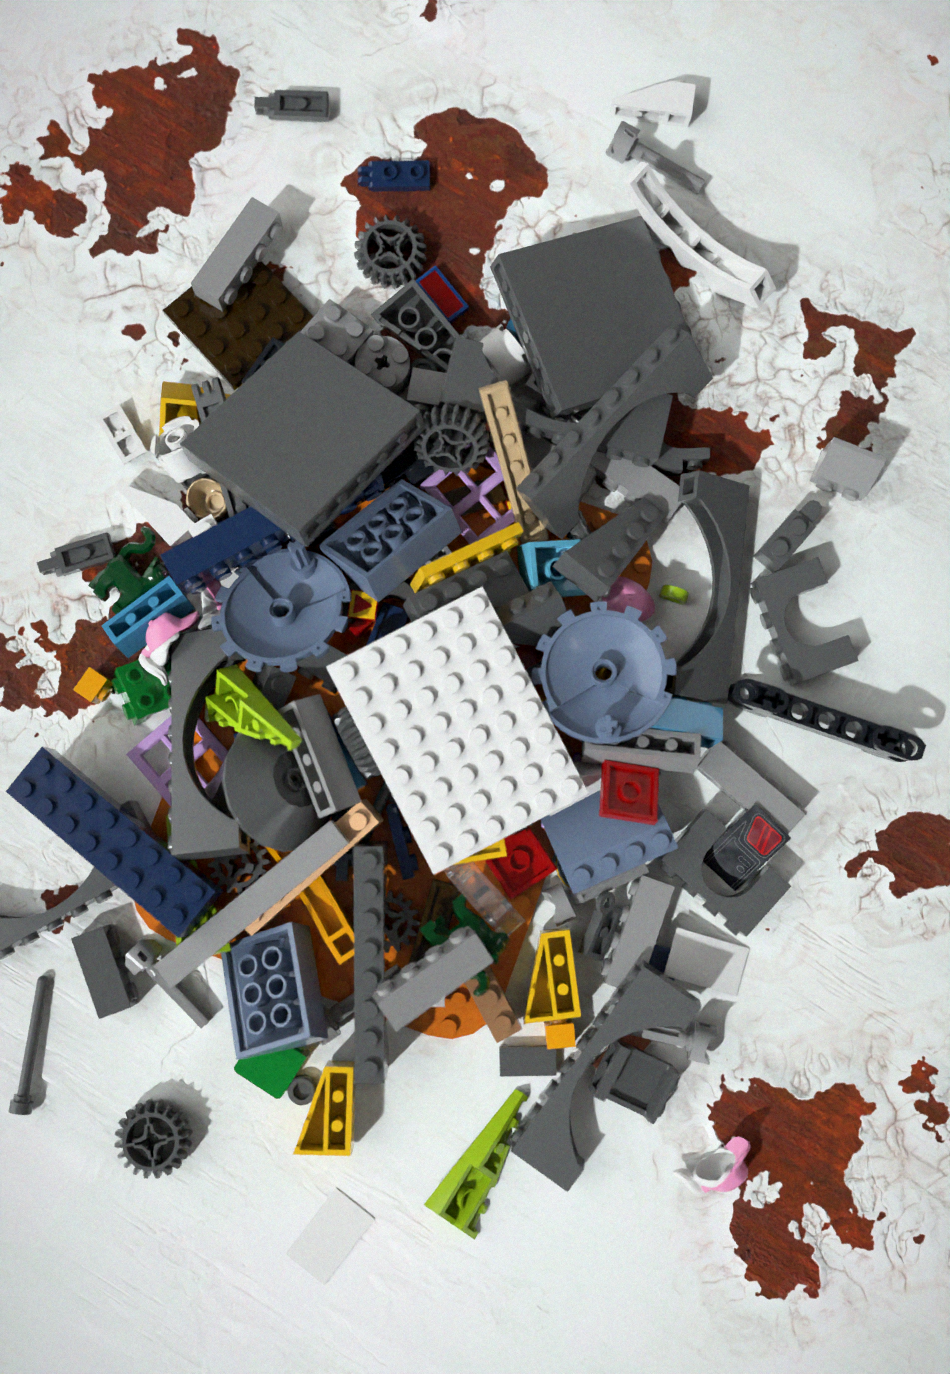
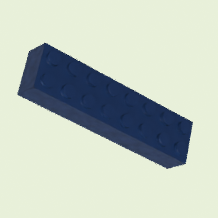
(235, 544)
(114, 841)

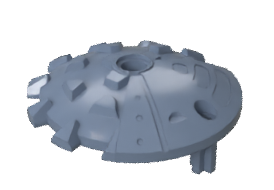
(276, 585)
(608, 708)

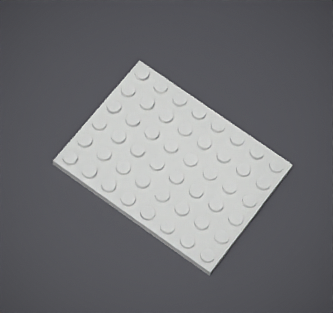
(457, 730)

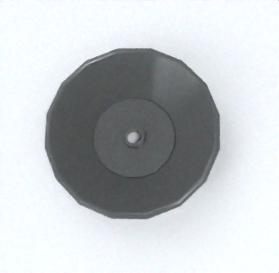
(263, 797)

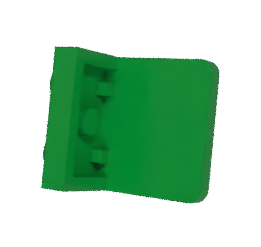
(141, 691)
(274, 1070)

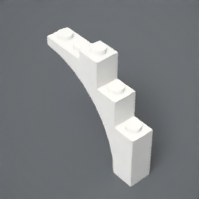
(692, 246)

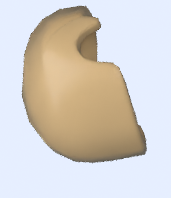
(206, 498)

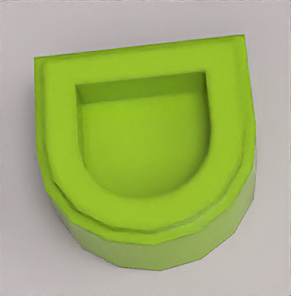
(674, 594)

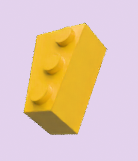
(553, 979)
(331, 1116)

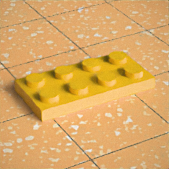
(467, 557)

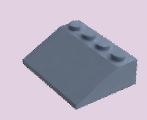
(391, 538)
(602, 847)
(274, 991)

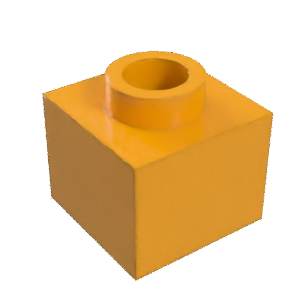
(94, 686)
(559, 1034)

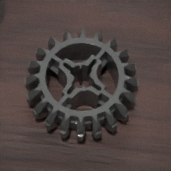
(403, 236)
(454, 432)
(355, 743)
(153, 1162)

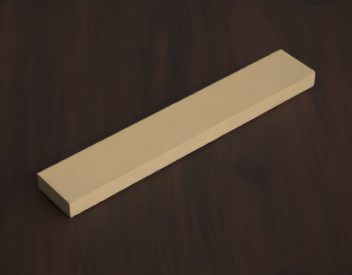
(511, 456)

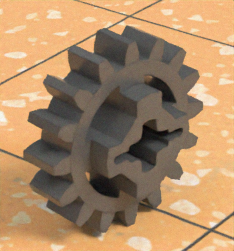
(235, 875)
(394, 938)

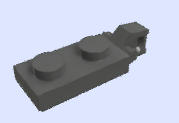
(294, 106)
(79, 556)

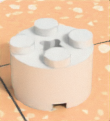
(505, 355)
(169, 451)

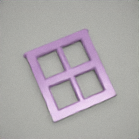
(477, 494)
(161, 733)

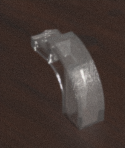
(485, 897)

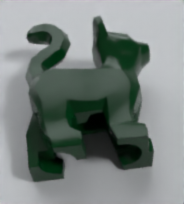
(125, 577)
(493, 941)

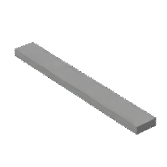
(252, 903)

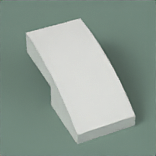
(121, 434)

